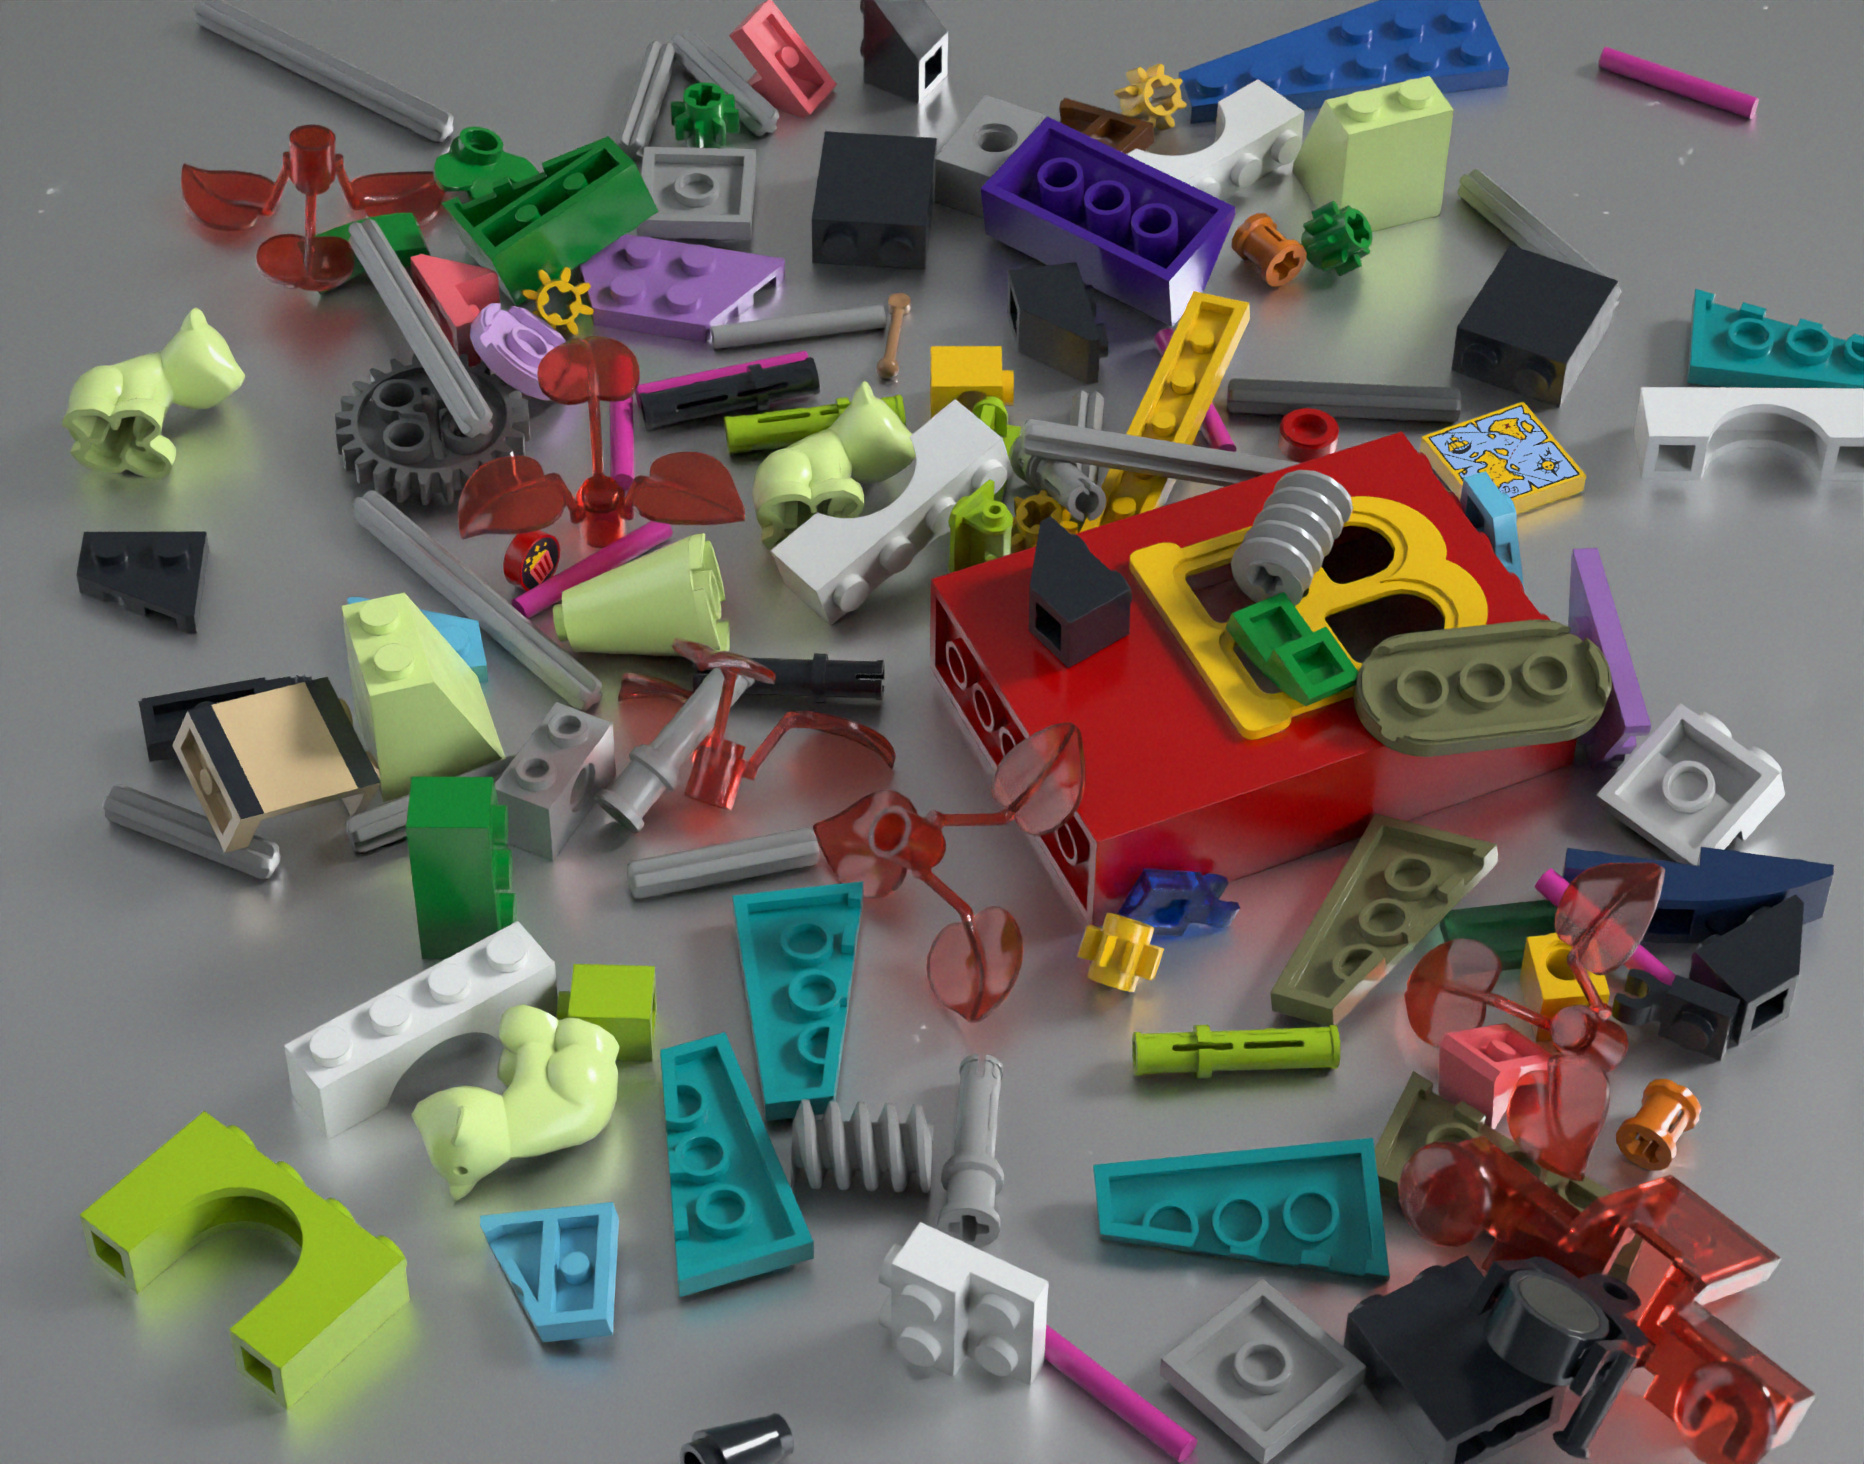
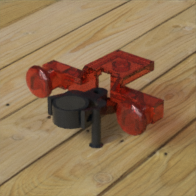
(1576, 1325)

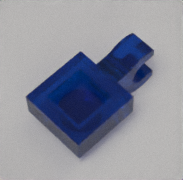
(1176, 898)

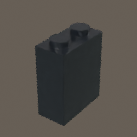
(874, 200)
(1534, 325)
(1440, 1373)

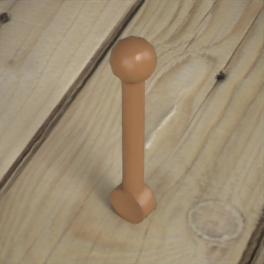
(899, 306)

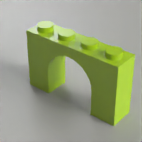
(218, 1182)

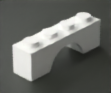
(1252, 138)
(1689, 427)
(842, 560)
(355, 1060)

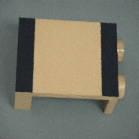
(274, 758)

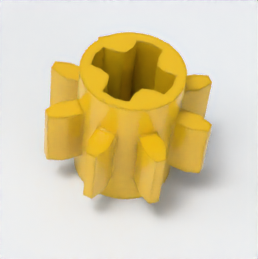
(1154, 84)
(573, 306)
(1030, 513)
(1120, 952)

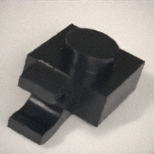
(1687, 1011)

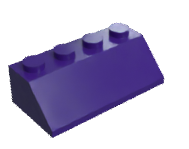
(1115, 216)

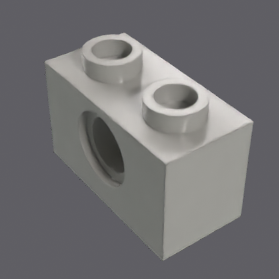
(979, 150)
(555, 779)

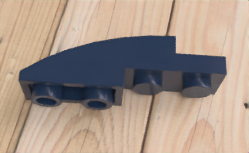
(1718, 890)

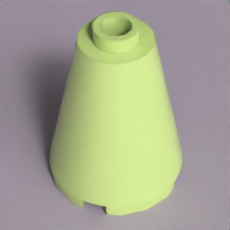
(648, 604)

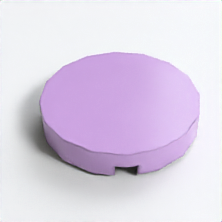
(514, 345)

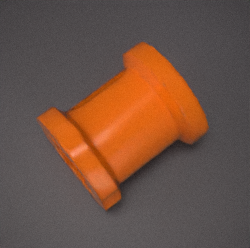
(1269, 250)
(1658, 1124)

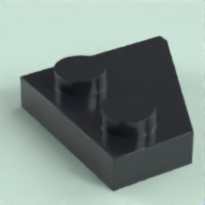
(147, 572)

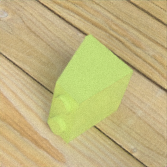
(1380, 153)
(414, 696)

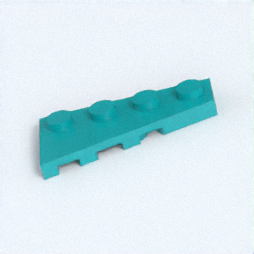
(1756, 352)
(797, 983)
(725, 1178)
(1263, 1205)

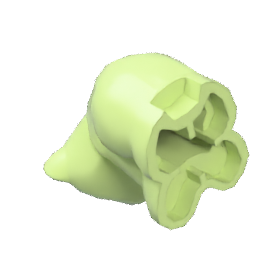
(121, 407)
(825, 468)
(556, 1097)

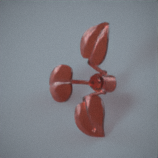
(236, 199)
(518, 498)
(719, 762)
(882, 836)
(1559, 1109)

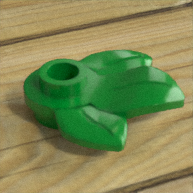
(477, 161)

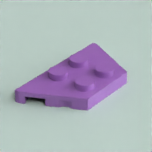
(673, 286)
(1595, 617)

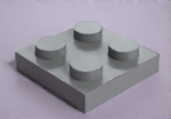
(699, 192)
(1262, 1371)

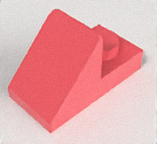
(784, 65)
(455, 297)
(1485, 1066)

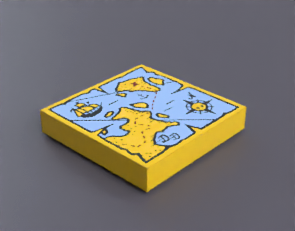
(1513, 452)

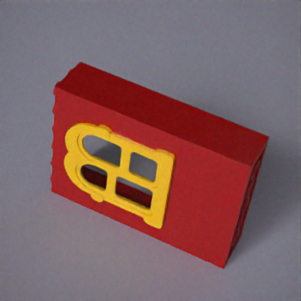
(1176, 734)

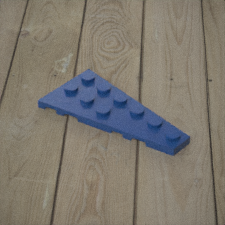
(1357, 53)

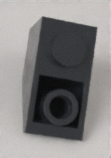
(903, 47)
(1055, 319)
(1074, 597)
(1755, 965)

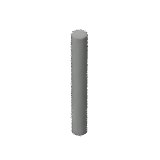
(798, 326)

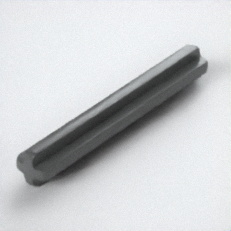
(1345, 400)

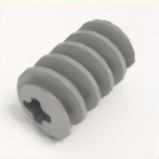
(1291, 536)
(862, 1146)

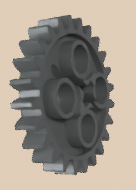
(389, 434)

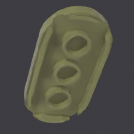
(1481, 688)

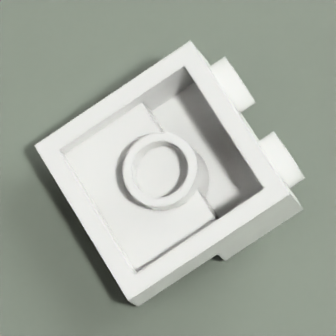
(1693, 787)
(961, 1304)

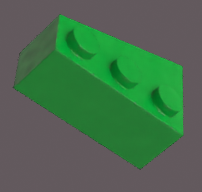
(554, 216)
(458, 862)

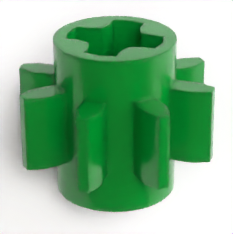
(704, 116)
(1337, 238)

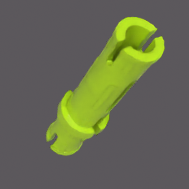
(789, 426)
(1235, 1050)

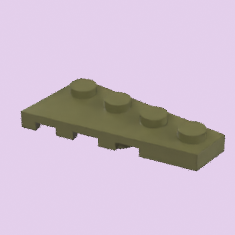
(1376, 912)
(1427, 1118)

